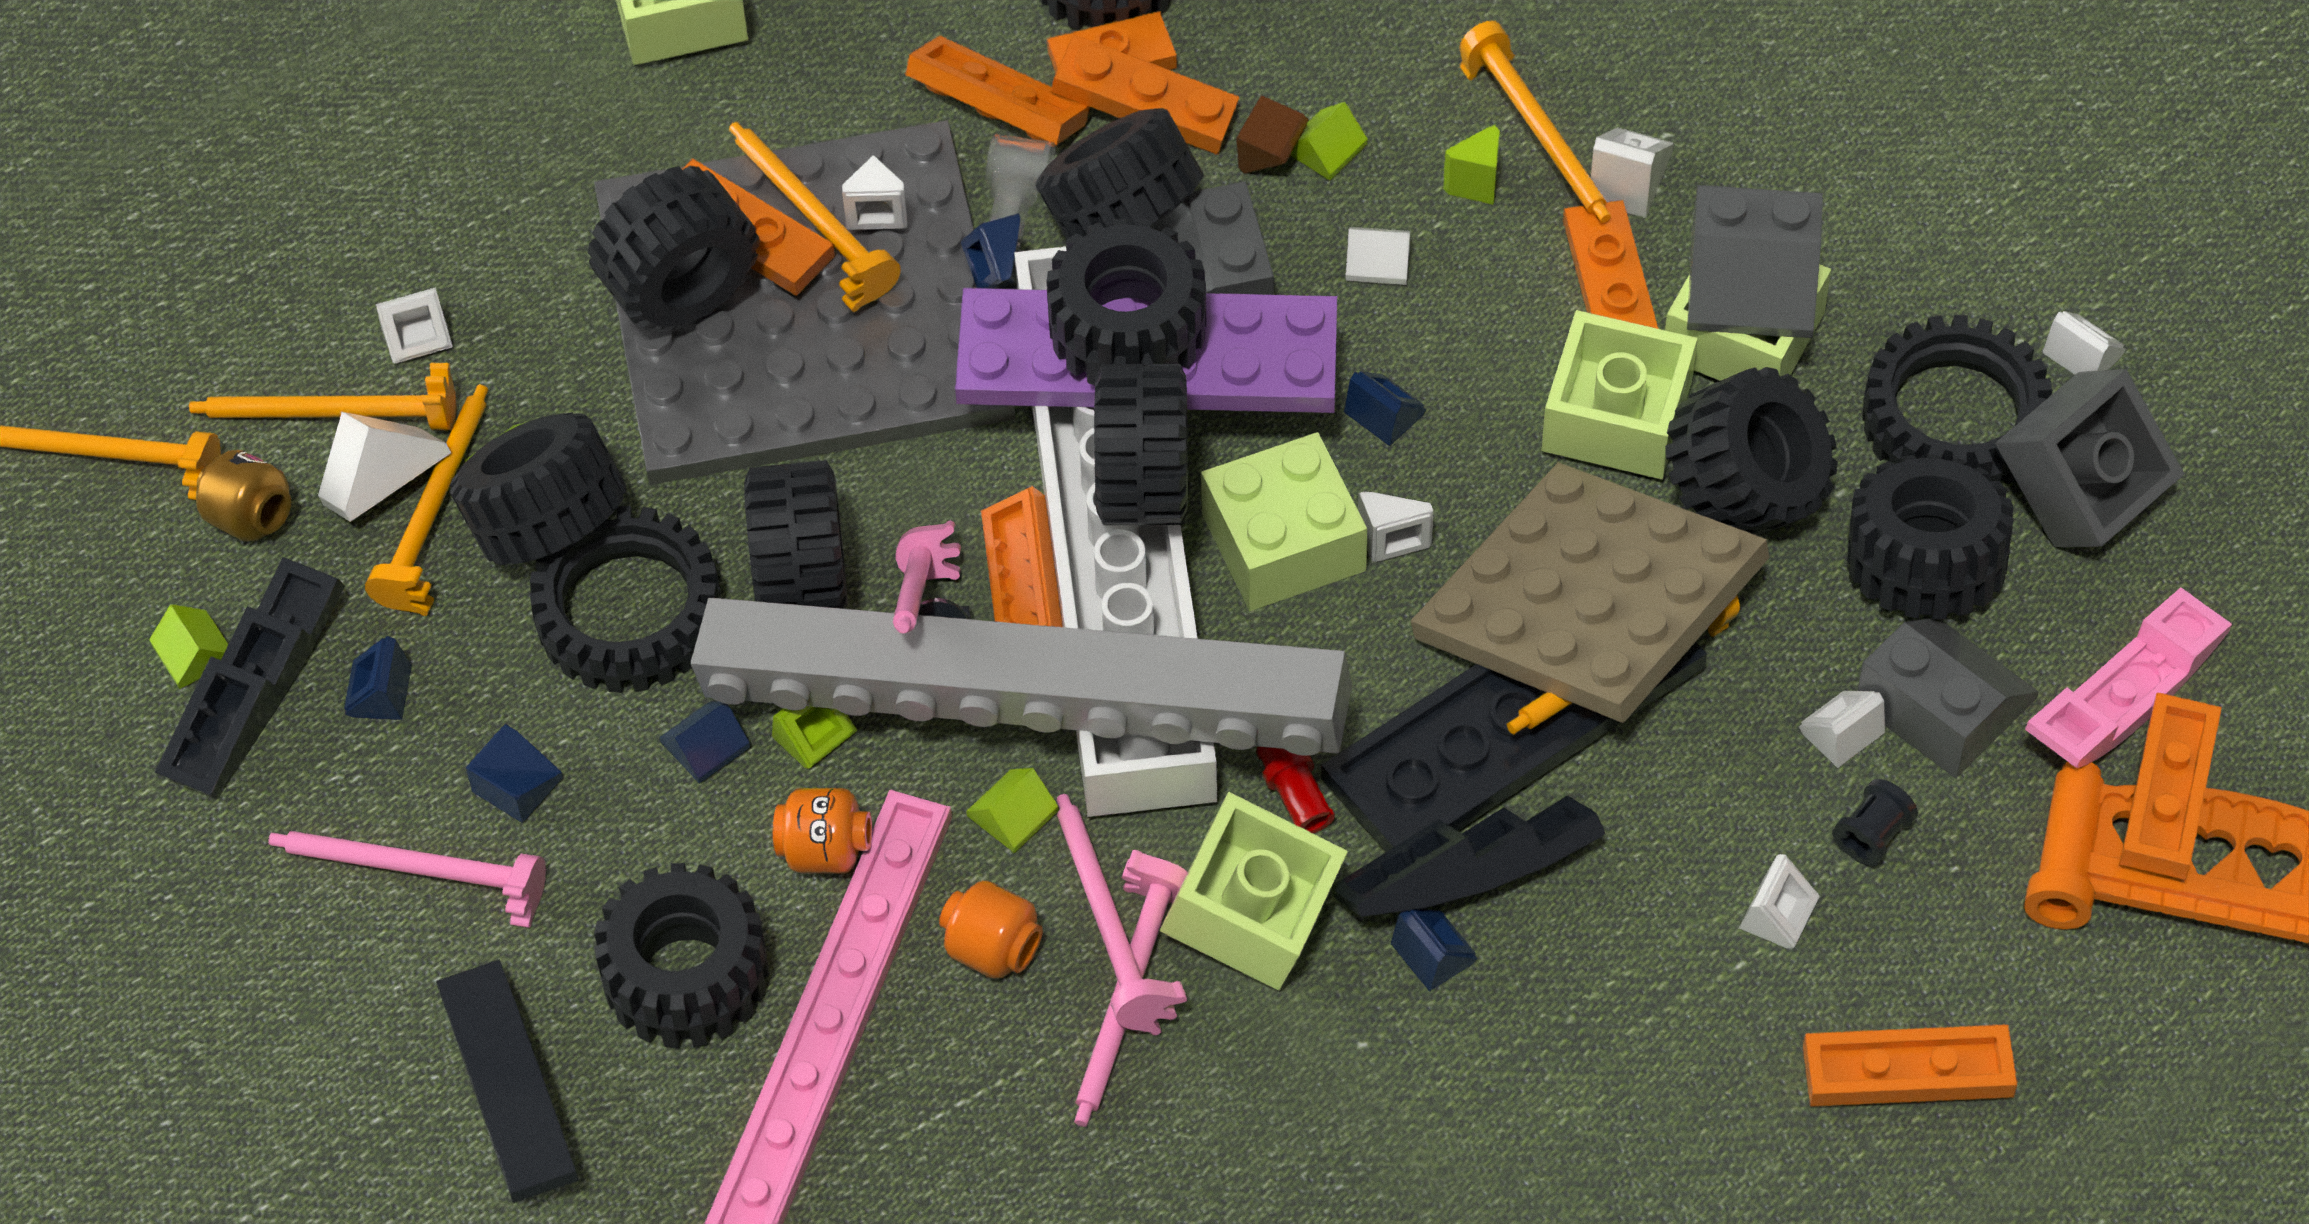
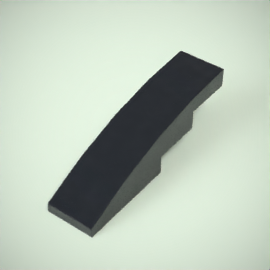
(250, 680)
(1451, 865)
(507, 1081)

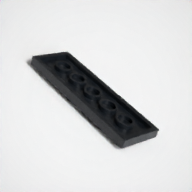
(1457, 757)

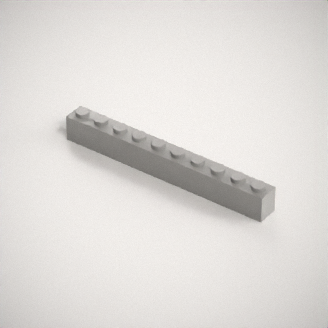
(1024, 676)

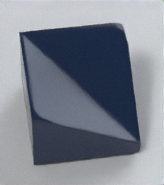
(991, 253)
(512, 774)

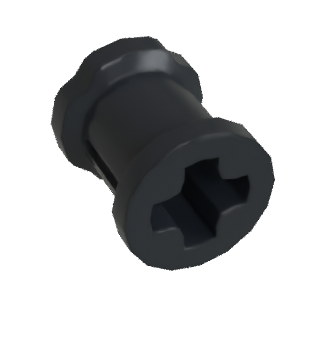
(1875, 822)

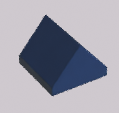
(1381, 406)
(379, 682)
(706, 740)
(1431, 946)

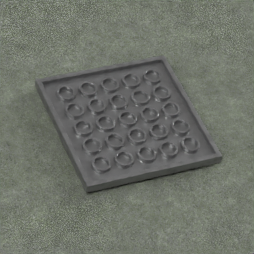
(803, 372)

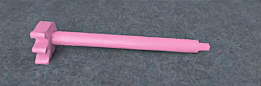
(921, 558)
(521, 882)
(1160, 884)
(1138, 1000)

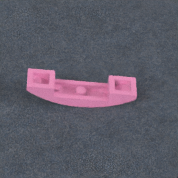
(2123, 691)

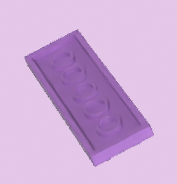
(1254, 355)

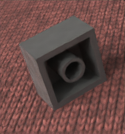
(2090, 458)

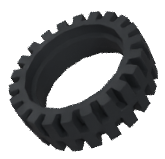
(1949, 347)
(629, 659)

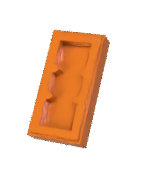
(1138, 37)

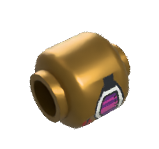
(243, 495)

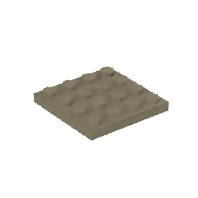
(1590, 591)

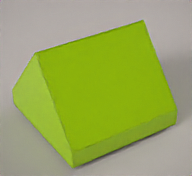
(1330, 141)
(1472, 166)
(186, 642)
(811, 732)
(1014, 808)

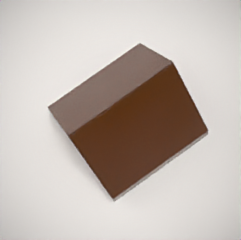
(1268, 135)

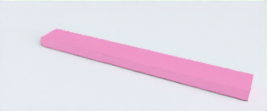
(832, 1013)

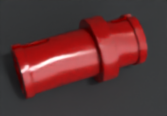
(1297, 787)

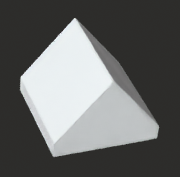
(874, 198)
(1378, 255)
(413, 325)
(2081, 345)
(1846, 724)
(1781, 904)

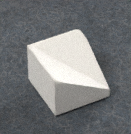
(1395, 525)

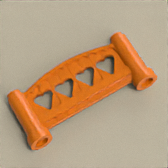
(2085, 853)

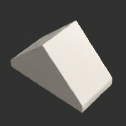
(1629, 168)
(373, 461)

